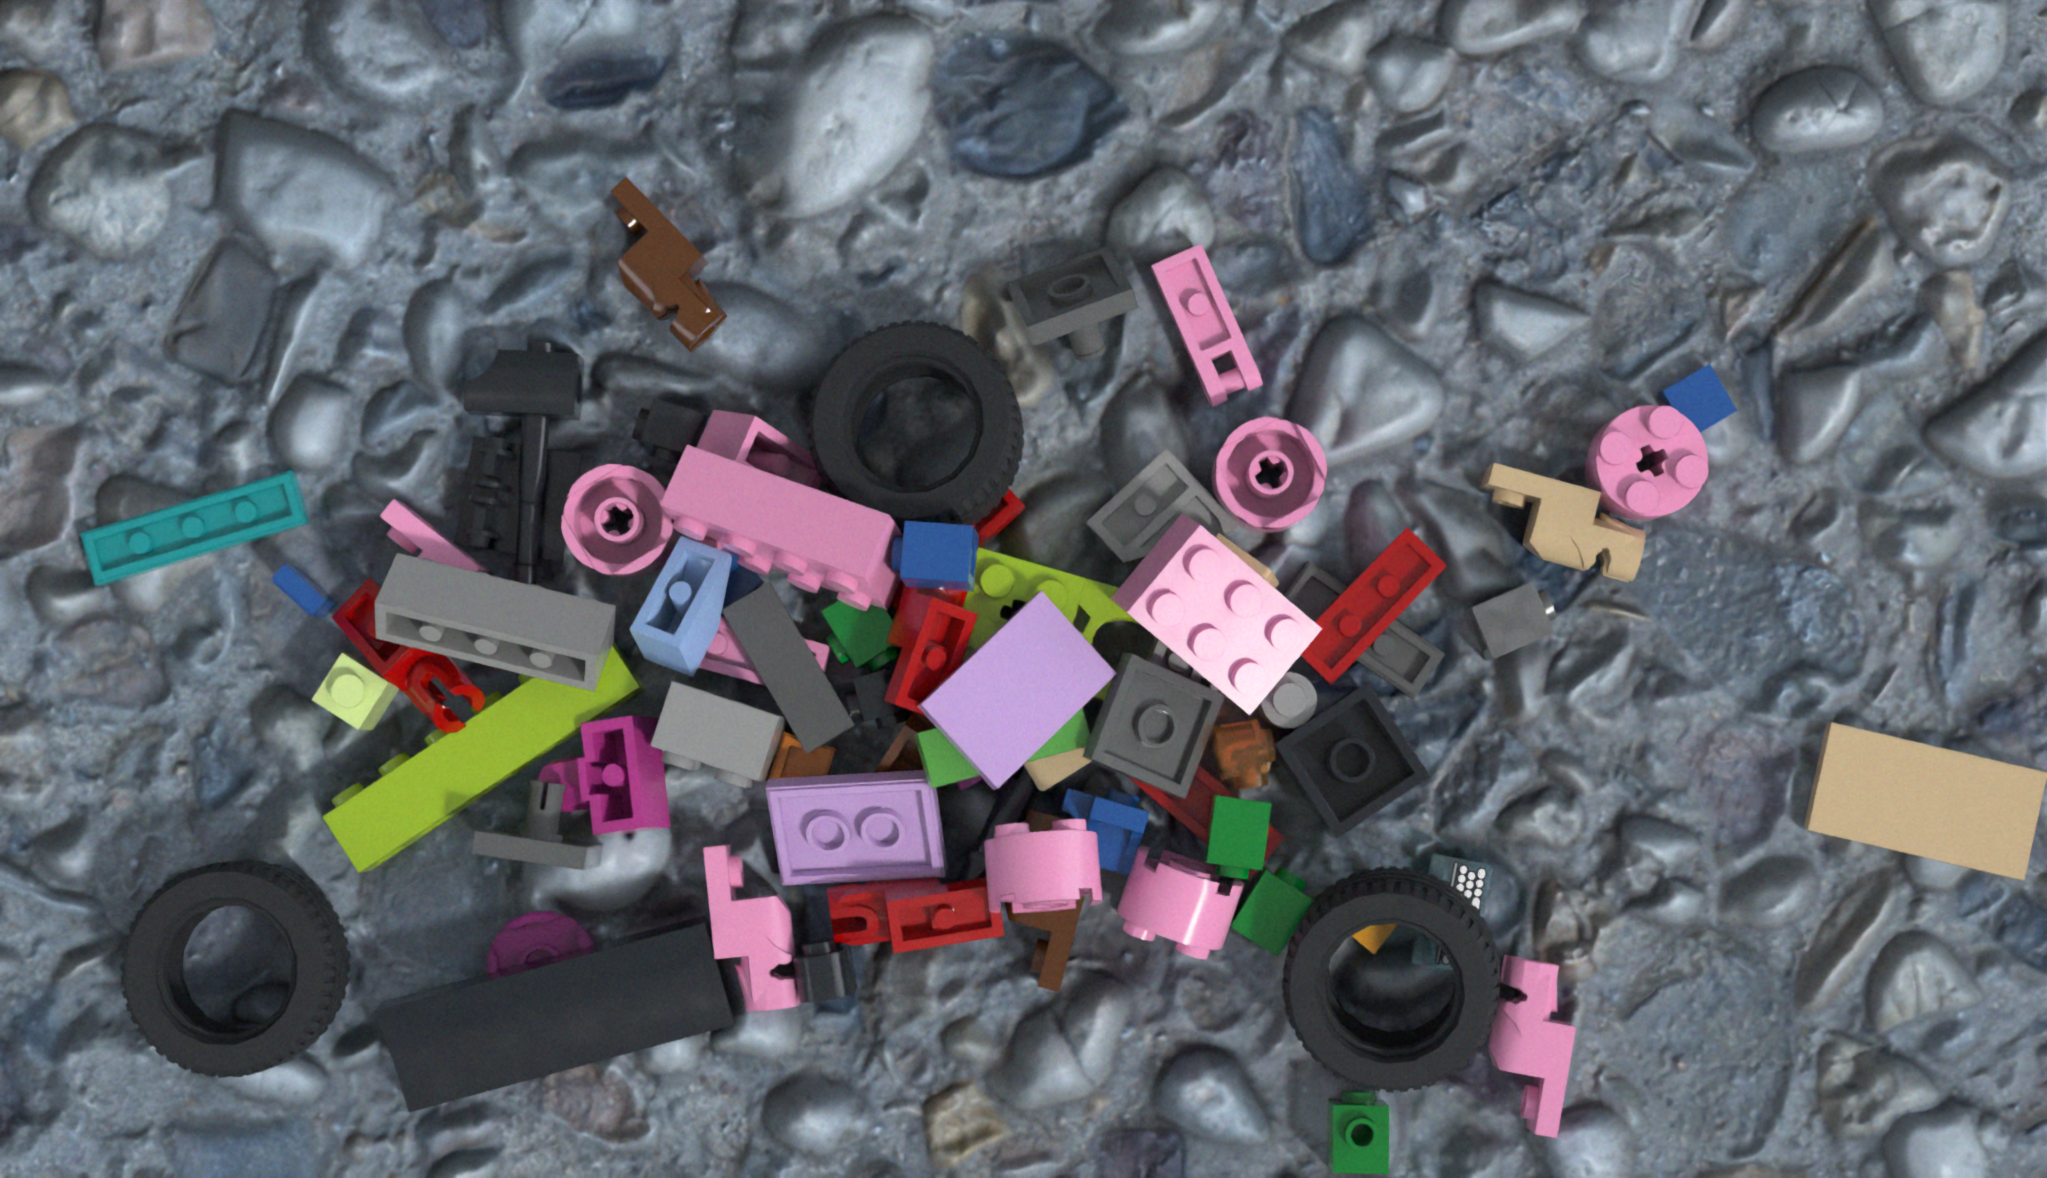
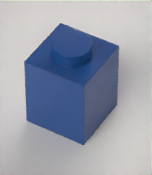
(936, 555)

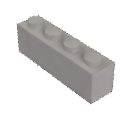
(495, 621)

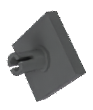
(1073, 300)
(1153, 725)
(540, 837)

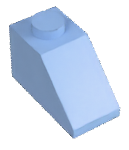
(683, 607)

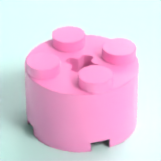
(1277, 445)
(1669, 484)
(591, 514)
(1043, 867)
(1179, 902)

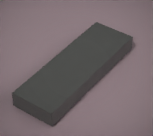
(1395, 656)
(788, 667)

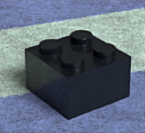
(1350, 760)

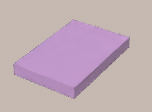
(1017, 690)
(856, 828)

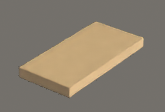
(1925, 801)

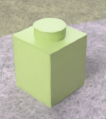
(355, 692)

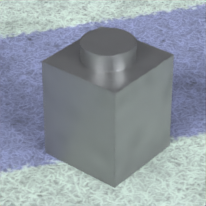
(1511, 620)

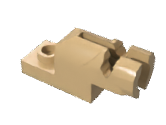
(1564, 523)

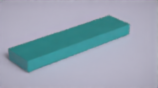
(195, 528)

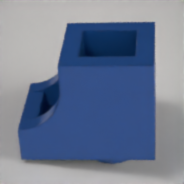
(1115, 821)

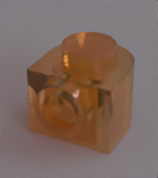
(1243, 753)

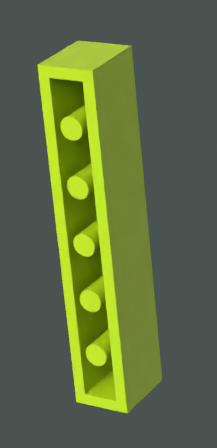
(468, 764)

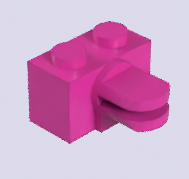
(615, 777)

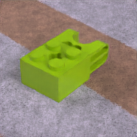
(1009, 580)

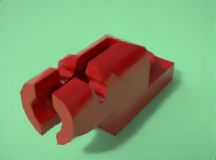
(933, 641)
(407, 666)
(912, 913)

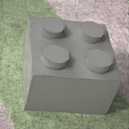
(719, 733)

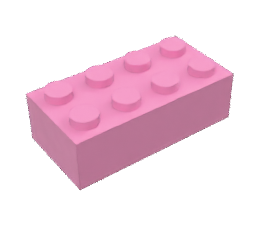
(785, 528)

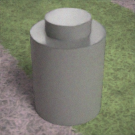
(1289, 702)

